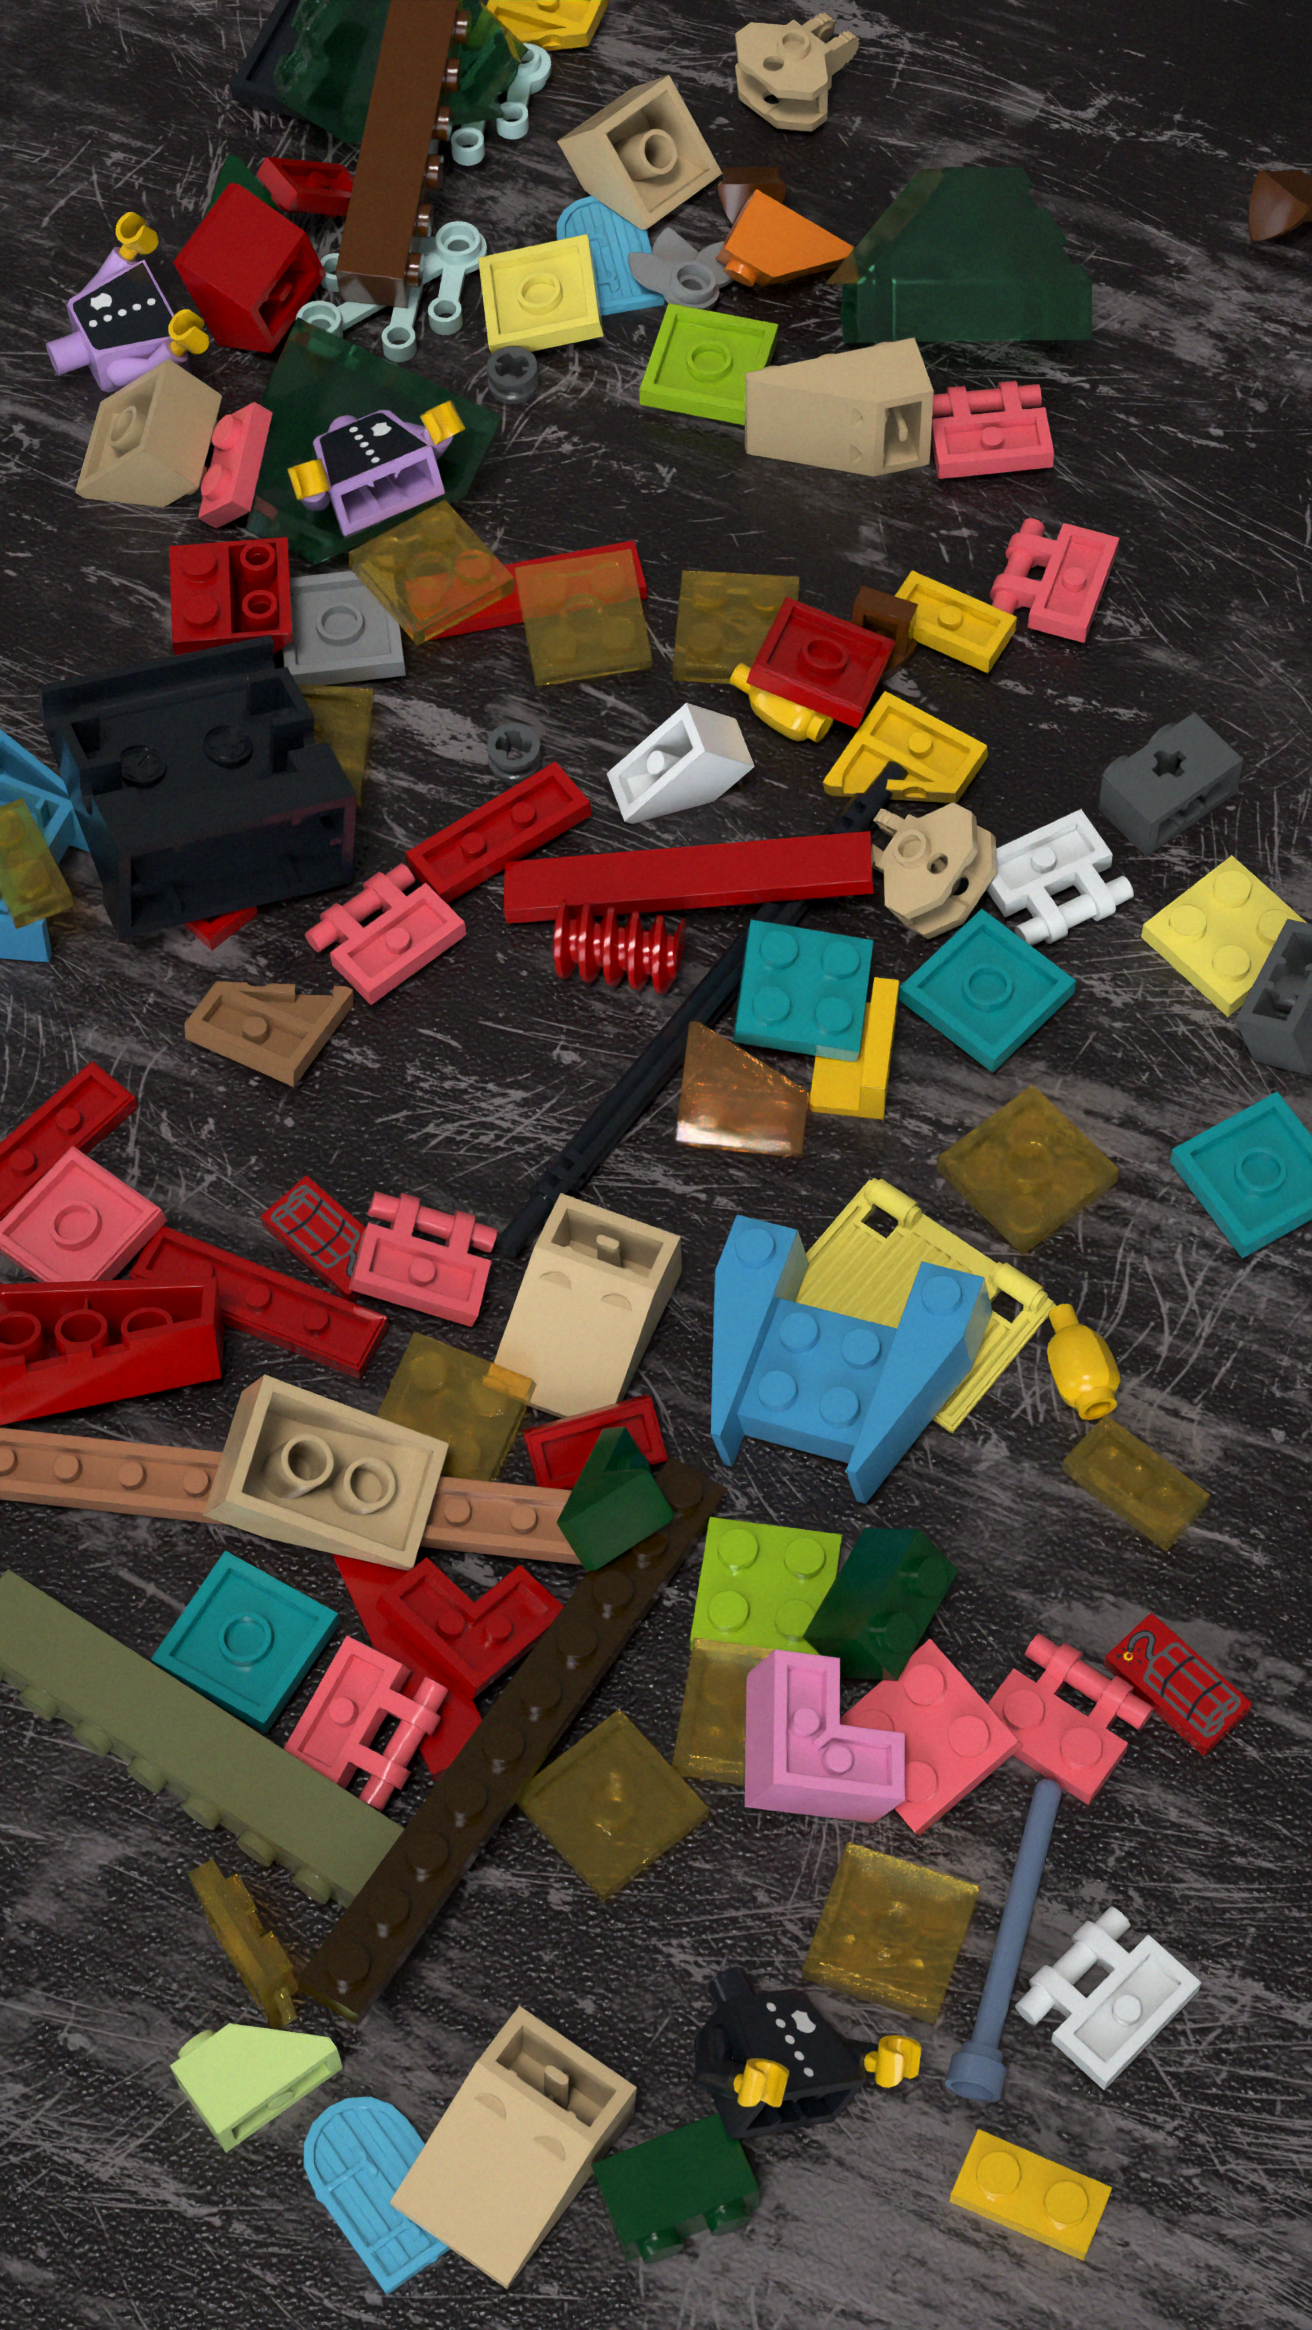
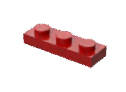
(499, 833)

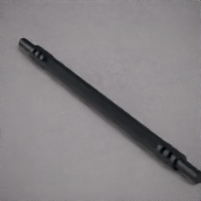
(669, 1046)

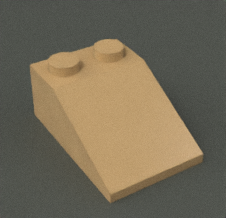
(325, 1476)

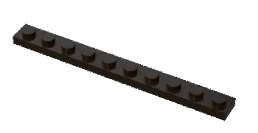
(504, 1755)

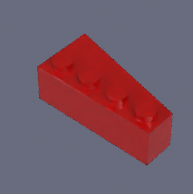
(104, 1341)

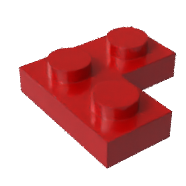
(464, 1638)

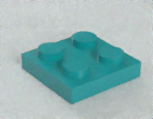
(987, 990)
(803, 991)
(1251, 1173)
(246, 1641)

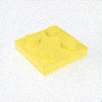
(541, 295)
(1220, 933)

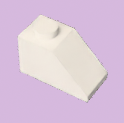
(680, 765)

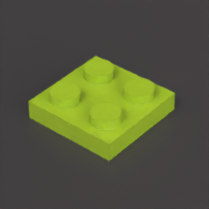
(703, 362)
(763, 1583)

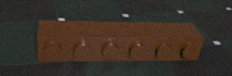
(400, 151)

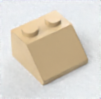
(641, 153)
(151, 439)

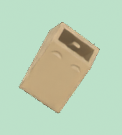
(844, 410)
(588, 1306)
(515, 2146)

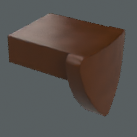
(742, 182)
(1279, 203)
(890, 618)

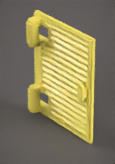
(872, 1276)

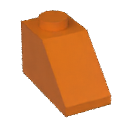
(777, 245)

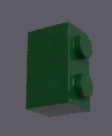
(881, 1603)
(676, 2189)

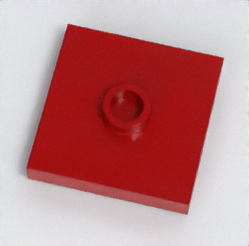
(821, 662)

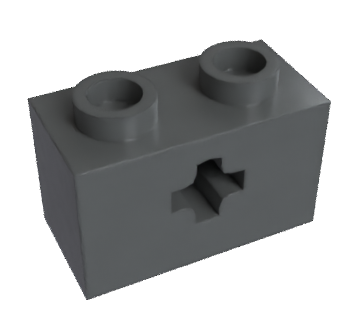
(1169, 783)
(1279, 1005)

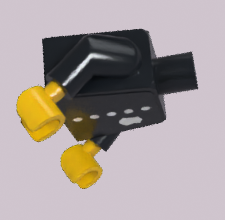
(780, 2062)

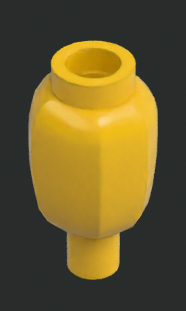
(781, 714)
(1081, 1365)

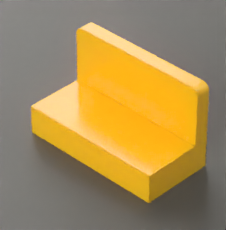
(862, 1085)

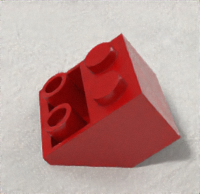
(248, 271)
(230, 593)

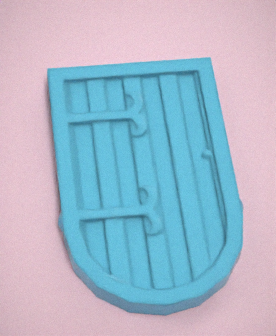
(611, 242)
(355, 2166)

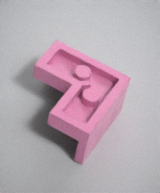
(803, 1756)

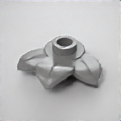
(681, 271)

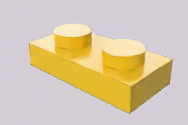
(957, 622)
(1030, 2194)

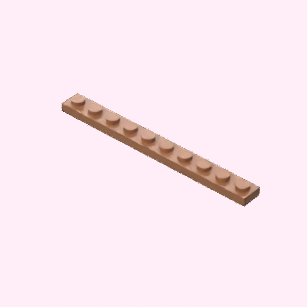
(178, 1482)

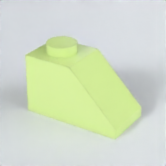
(250, 2076)

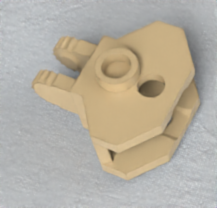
(793, 66)
(927, 865)

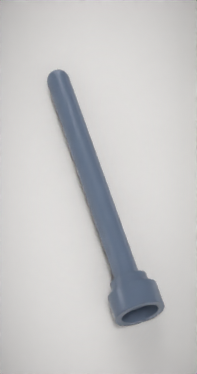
(978, 2067)

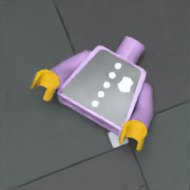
(123, 318)
(376, 465)

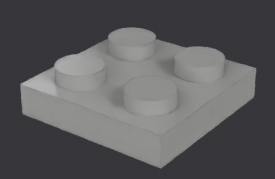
(340, 632)

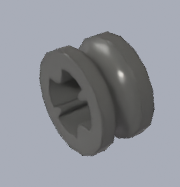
(506, 387)
(509, 736)

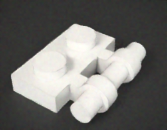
(1049, 862)
(1123, 2011)

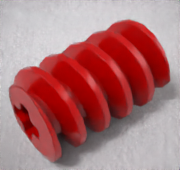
(617, 948)

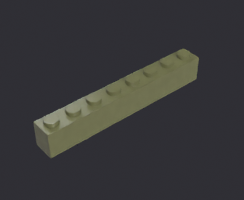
(188, 1747)

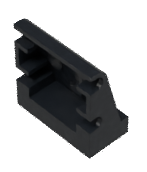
(200, 785)

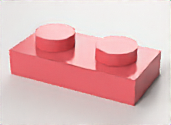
(235, 465)

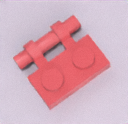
(990, 441)
(1071, 583)
(394, 944)
(420, 1272)
(348, 1713)
(1059, 1738)

